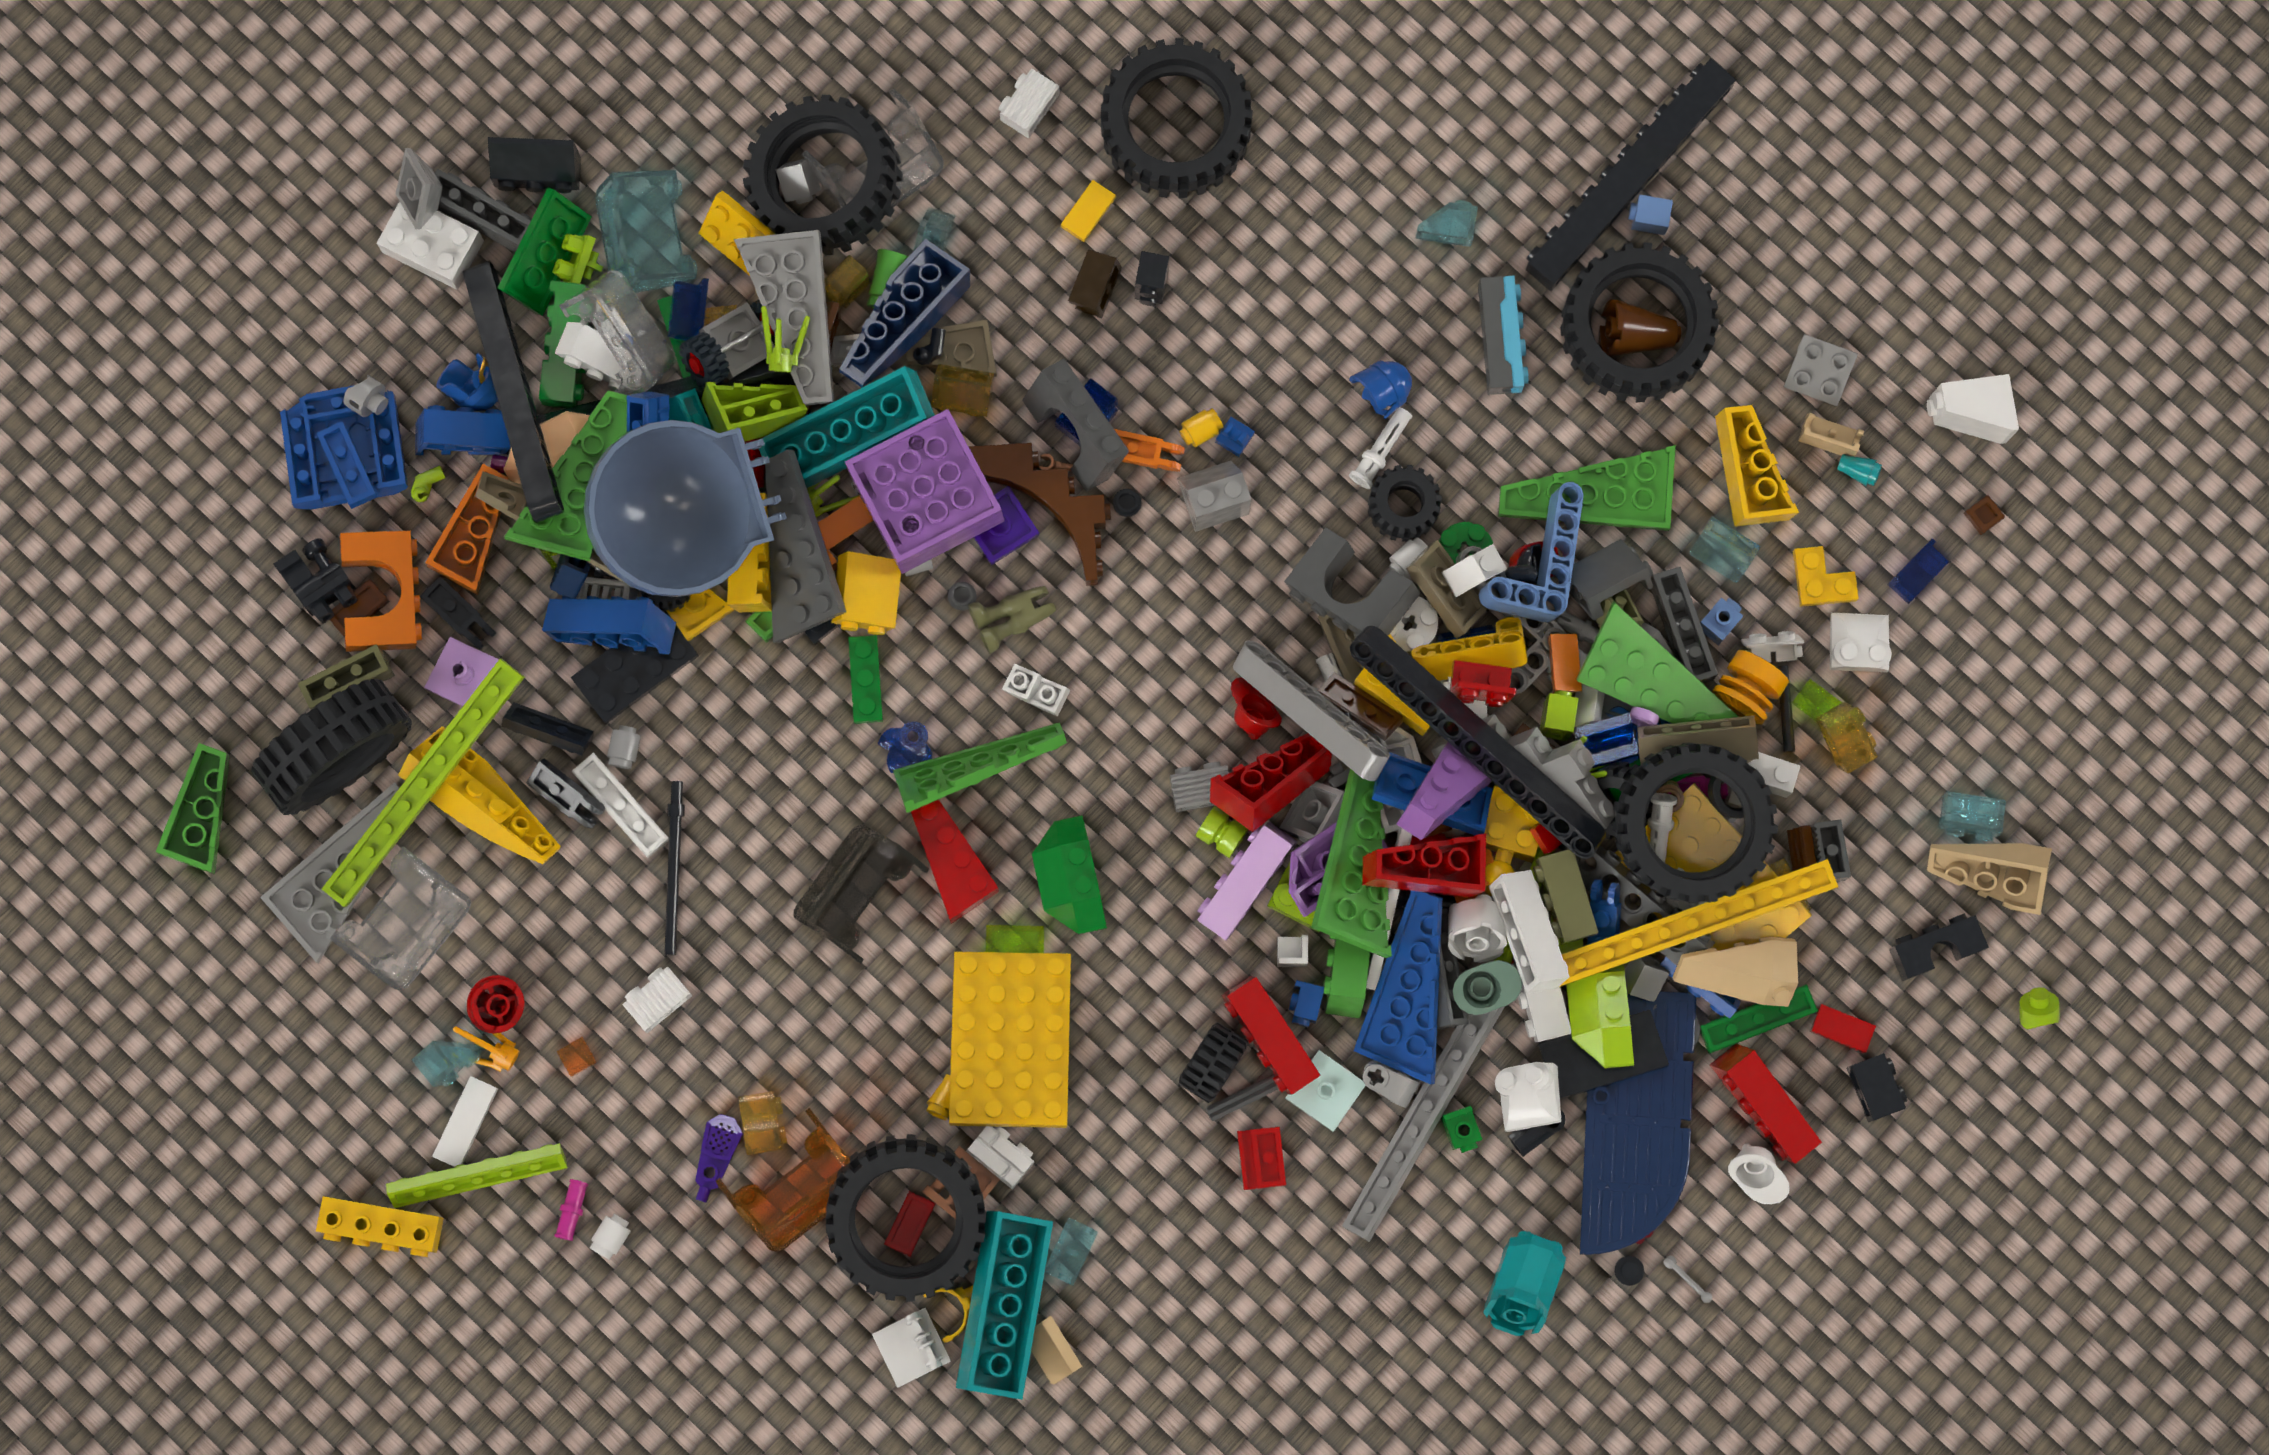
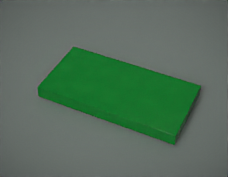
(532, 265)

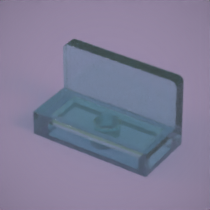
(1724, 550)

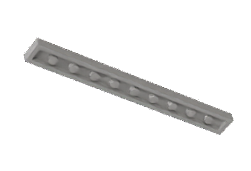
(1418, 1125)

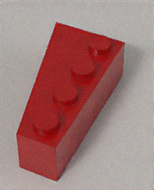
(1269, 784)
(1270, 1034)
(1766, 1103)

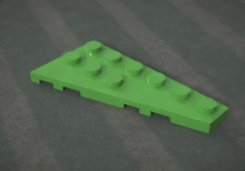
(567, 531)

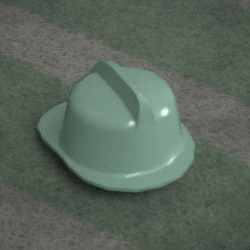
(1487, 987)

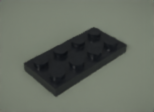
(625, 675)

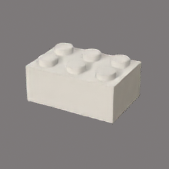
(438, 249)

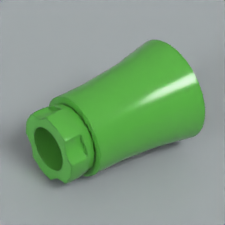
(886, 263)

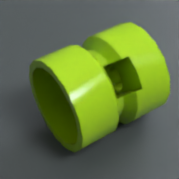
(1222, 831)

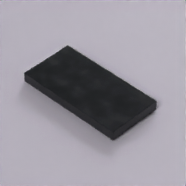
(1581, 1072)

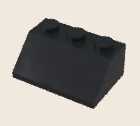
(534, 164)

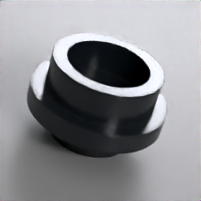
(1127, 502)
(1629, 1270)

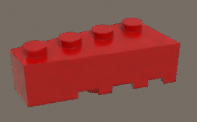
(955, 866)
(1431, 867)

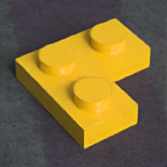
(1817, 586)

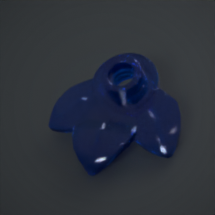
(903, 750)

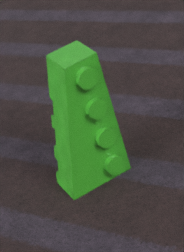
(197, 815)
(1347, 979)

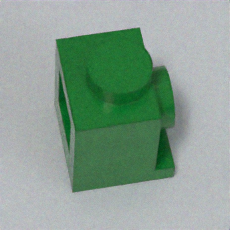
(1451, 1124)

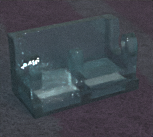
(1070, 1251)

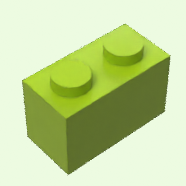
(1559, 715)

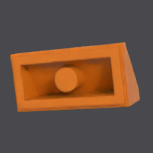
(1564, 662)

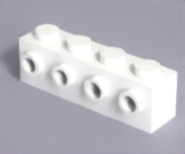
(1529, 931)

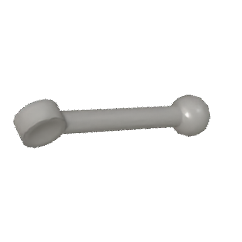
(1670, 1262)

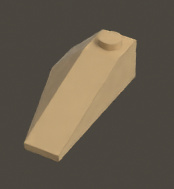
(2003, 871)
(1751, 972)

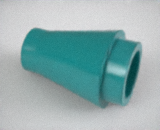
(1861, 469)

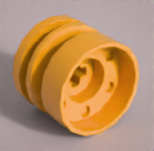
(1750, 685)

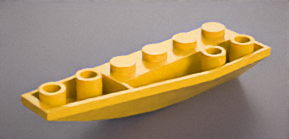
(486, 804)

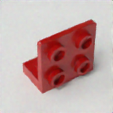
(1481, 683)

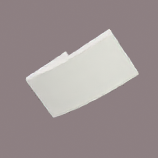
(1036, 690)

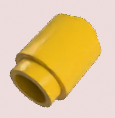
(1201, 427)

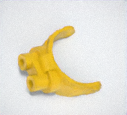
(964, 1297)

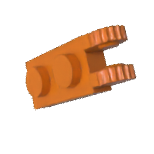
(1147, 450)

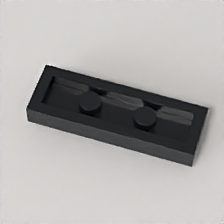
(547, 728)

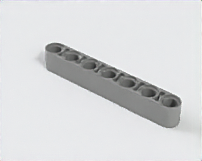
(1311, 710)

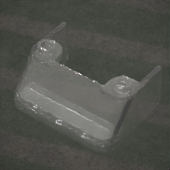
(912, 142)

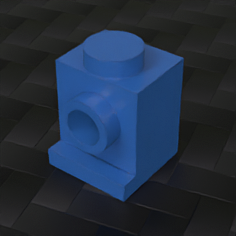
(1306, 1003)

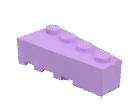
(1246, 880)

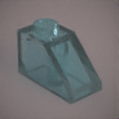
(1450, 224)

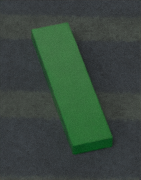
(1756, 1020)

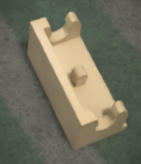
(1830, 436)

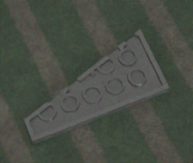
(800, 569)

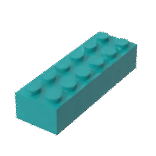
(852, 425)
(1004, 1305)

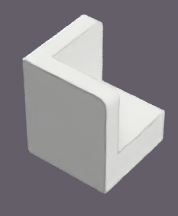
(1292, 951)

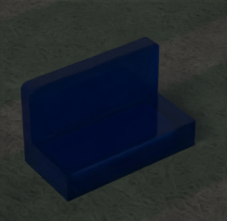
(687, 309)
(1918, 572)
(1609, 739)

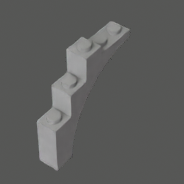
(1564, 766)

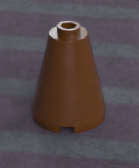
(1635, 330)

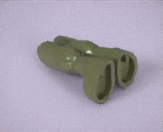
(1018, 608)

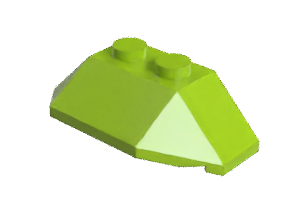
(1602, 1017)

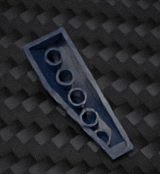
(908, 308)

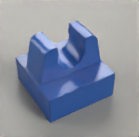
(1235, 436)

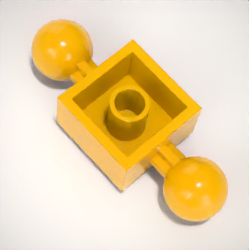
(1507, 835)

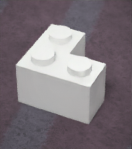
(1777, 773)

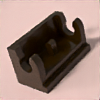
(1095, 283)

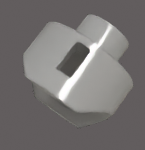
(367, 397)

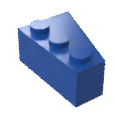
(461, 431)

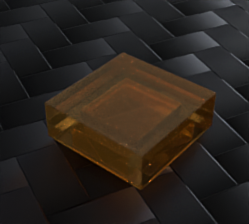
(576, 1057)

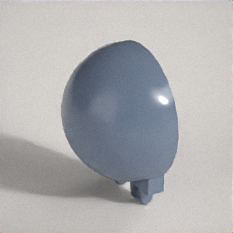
(677, 507)

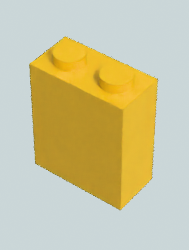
(868, 592)

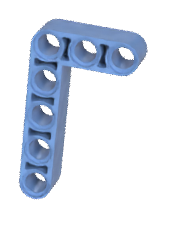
(1549, 564)

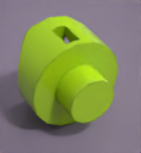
(2038, 1008)

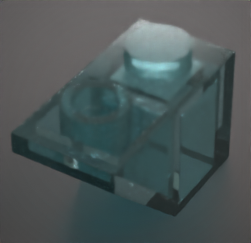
(444, 1059)

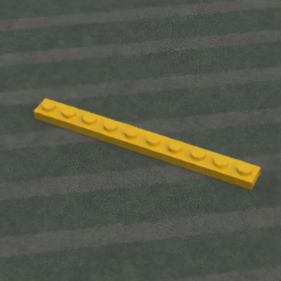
(1699, 921)

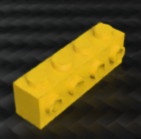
(379, 1224)

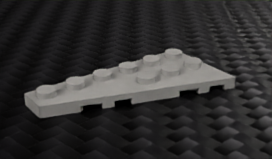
(791, 286)
(299, 895)

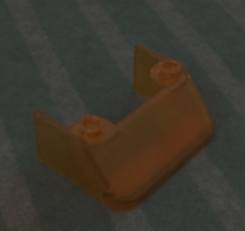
(797, 1198)

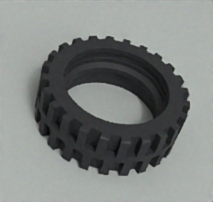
(1176, 61)
(795, 128)
(1651, 265)
(331, 746)
(1756, 835)
(916, 1279)

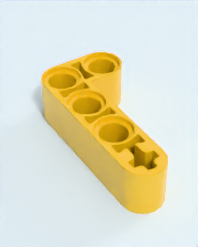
(1501, 649)

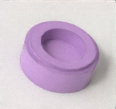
(1643, 717)

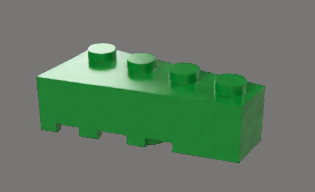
(559, 382)

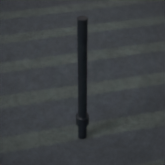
(675, 811)

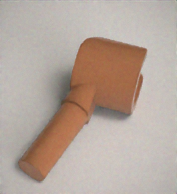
(1054, 464)

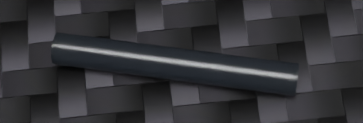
(1786, 715)

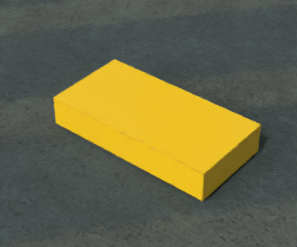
(1088, 211)

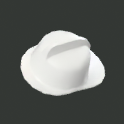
(1758, 1175)

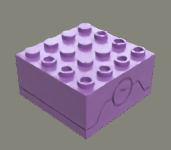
(925, 491)

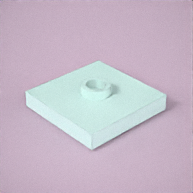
(1330, 1094)

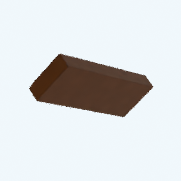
(1364, 708)

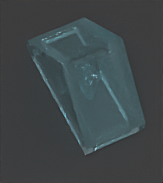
(936, 228)

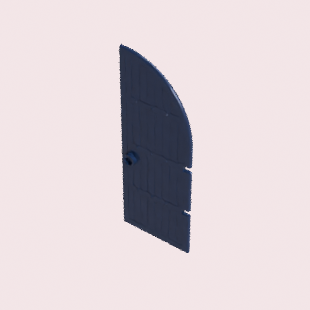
(1634, 1137)

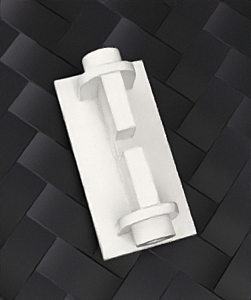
(1783, 645)

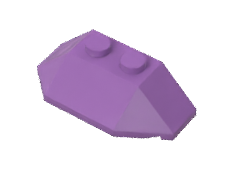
(1308, 869)

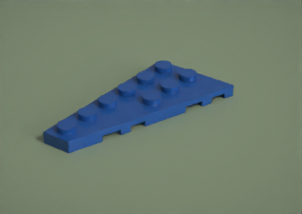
(1404, 1007)

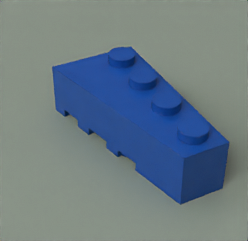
(609, 622)

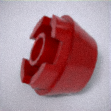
(495, 1004)

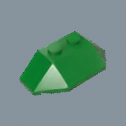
(1069, 877)

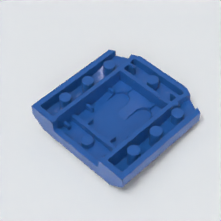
(374, 437)

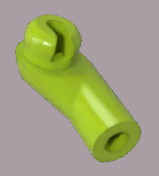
(424, 481)

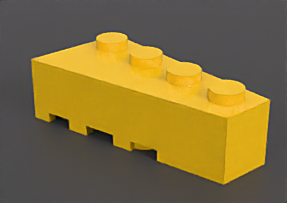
(751, 585)

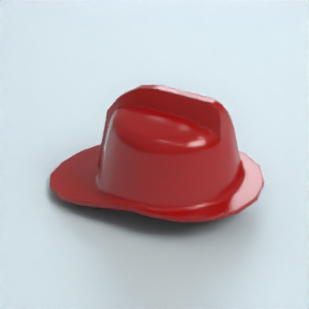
(1253, 711)

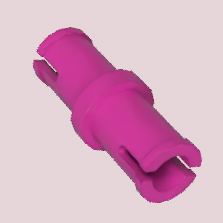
(571, 1210)

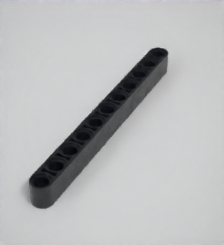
(513, 392)
(1477, 742)

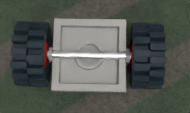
(727, 346)

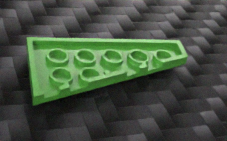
(1615, 492)
(1644, 674)
(946, 774)
(1345, 905)

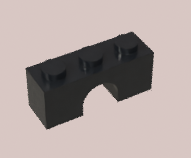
(1961, 936)

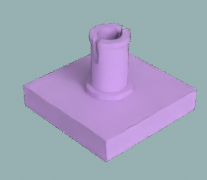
(459, 671)

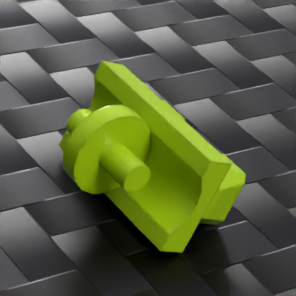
(582, 261)

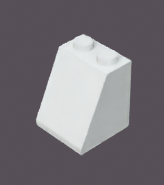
(1976, 407)

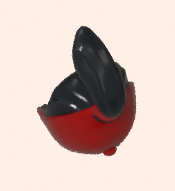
(1525, 563)

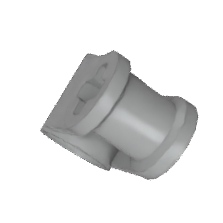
(1394, 1085)

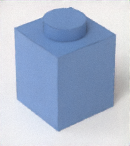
(1650, 214)

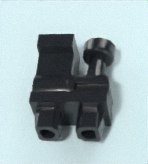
(317, 589)

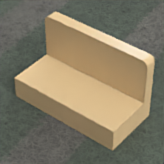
(1053, 1351)

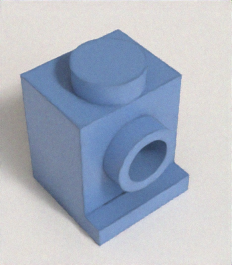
(1714, 627)

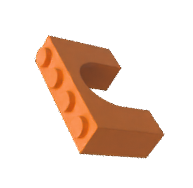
(393, 553)

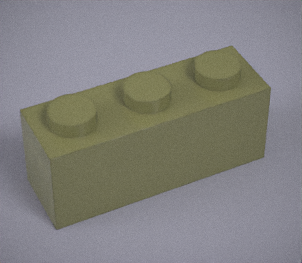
(360, 667)
(1565, 896)

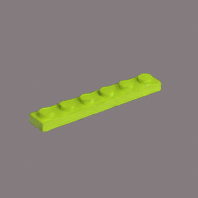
(476, 1175)

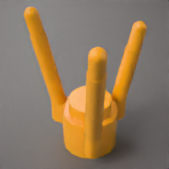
(503, 1054)

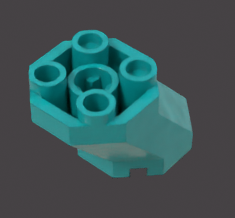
(1525, 1284)

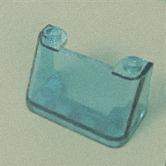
(642, 229)

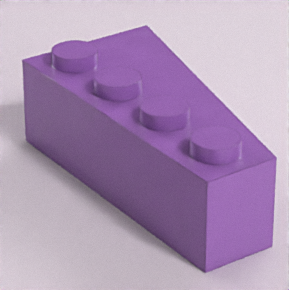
(1442, 792)

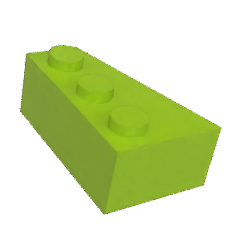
(752, 409)

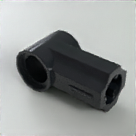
(1530, 1138)

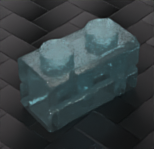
(1972, 815)

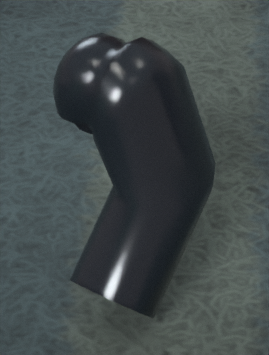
(933, 350)

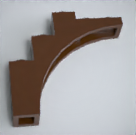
(1014, 467)

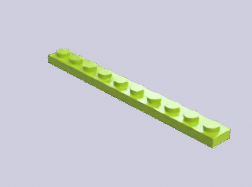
(423, 783)

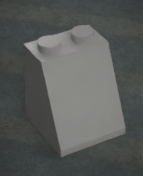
(1215, 495)

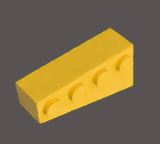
(1750, 470)

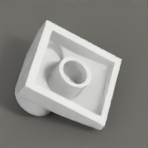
(1859, 642)
(1529, 1095)

